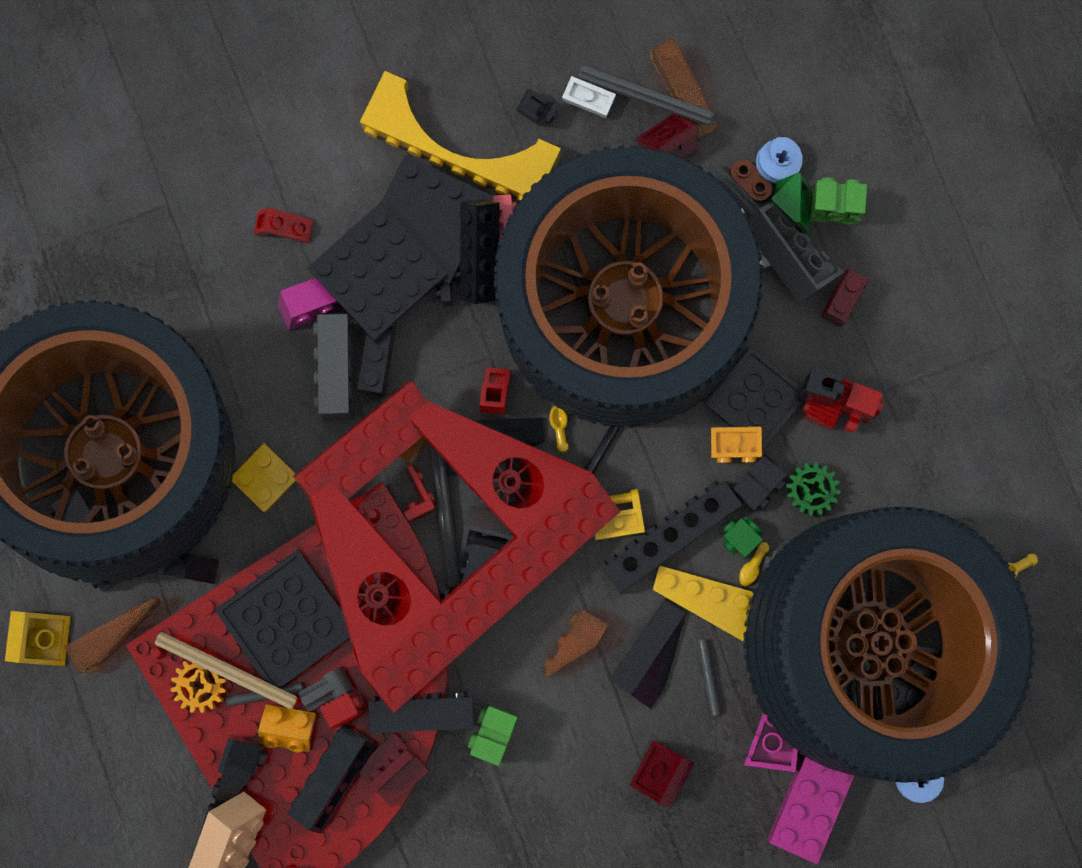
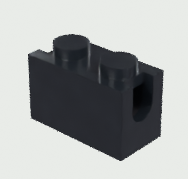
(822, 387)

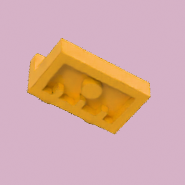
(736, 442)

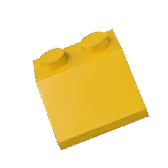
(37, 638)

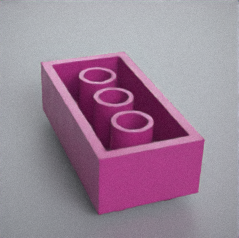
(809, 809)

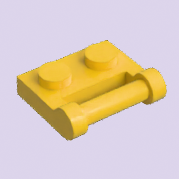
(627, 521)

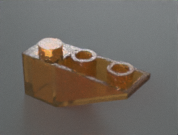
(582, 637)

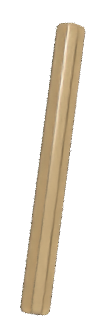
(226, 670)

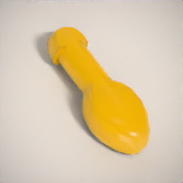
(558, 421)
(1029, 560)
(750, 570)

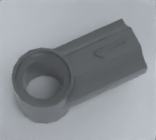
(329, 687)

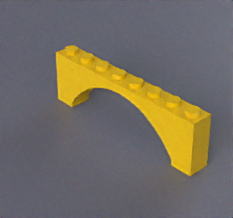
(392, 119)

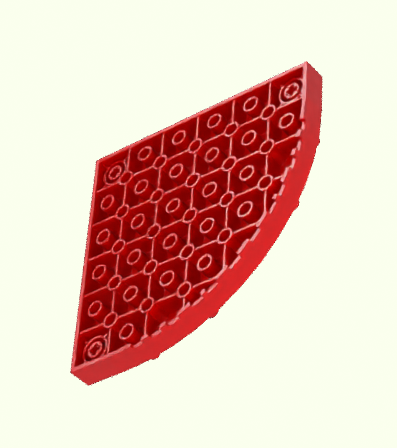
(362, 813)

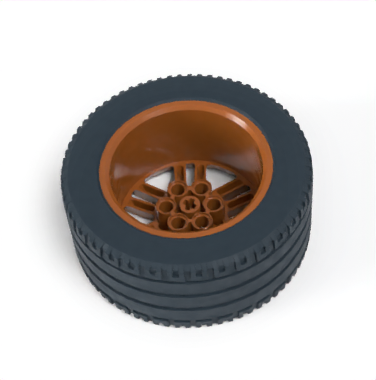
(982, 641)

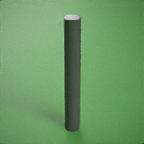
(709, 677)
(252, 696)

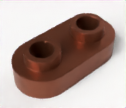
(751, 180)

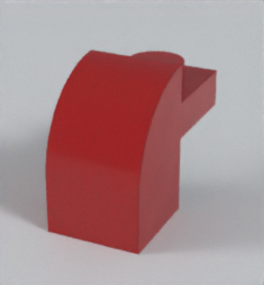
(495, 391)

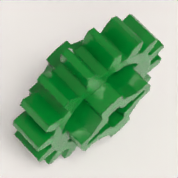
(822, 495)

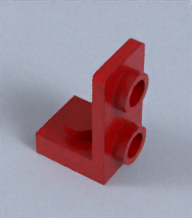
(283, 224)
(415, 510)

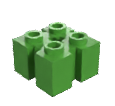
(838, 202)
(493, 735)

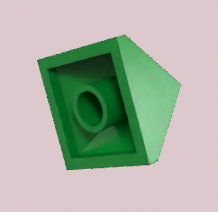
(793, 200)

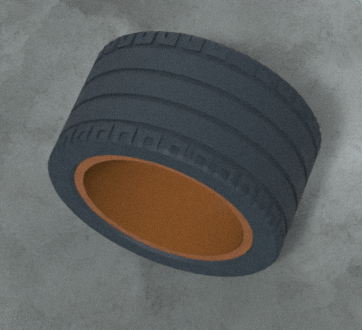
(627, 294)
(105, 449)

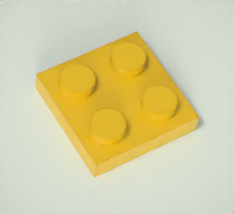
(264, 478)

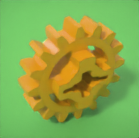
(196, 694)

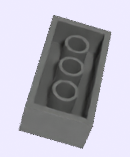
(335, 367)

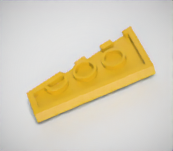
(711, 600)

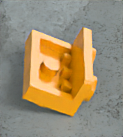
(286, 728)

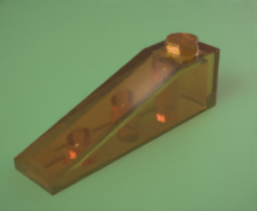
(680, 80)
(102, 643)

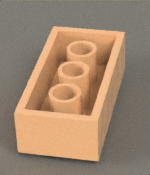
(229, 834)

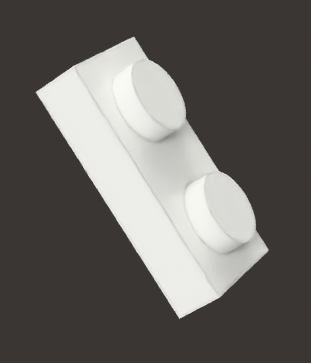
(588, 97)

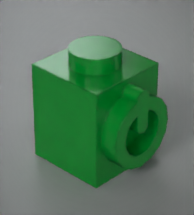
(741, 536)

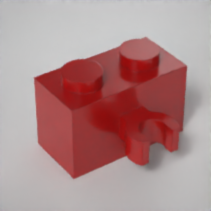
(861, 405)

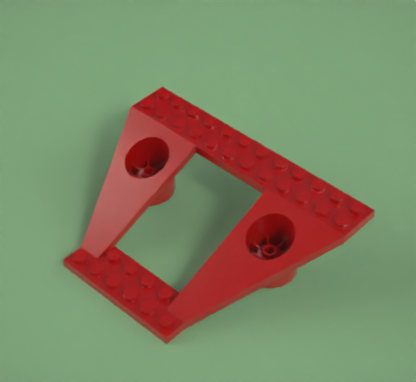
(419, 634)

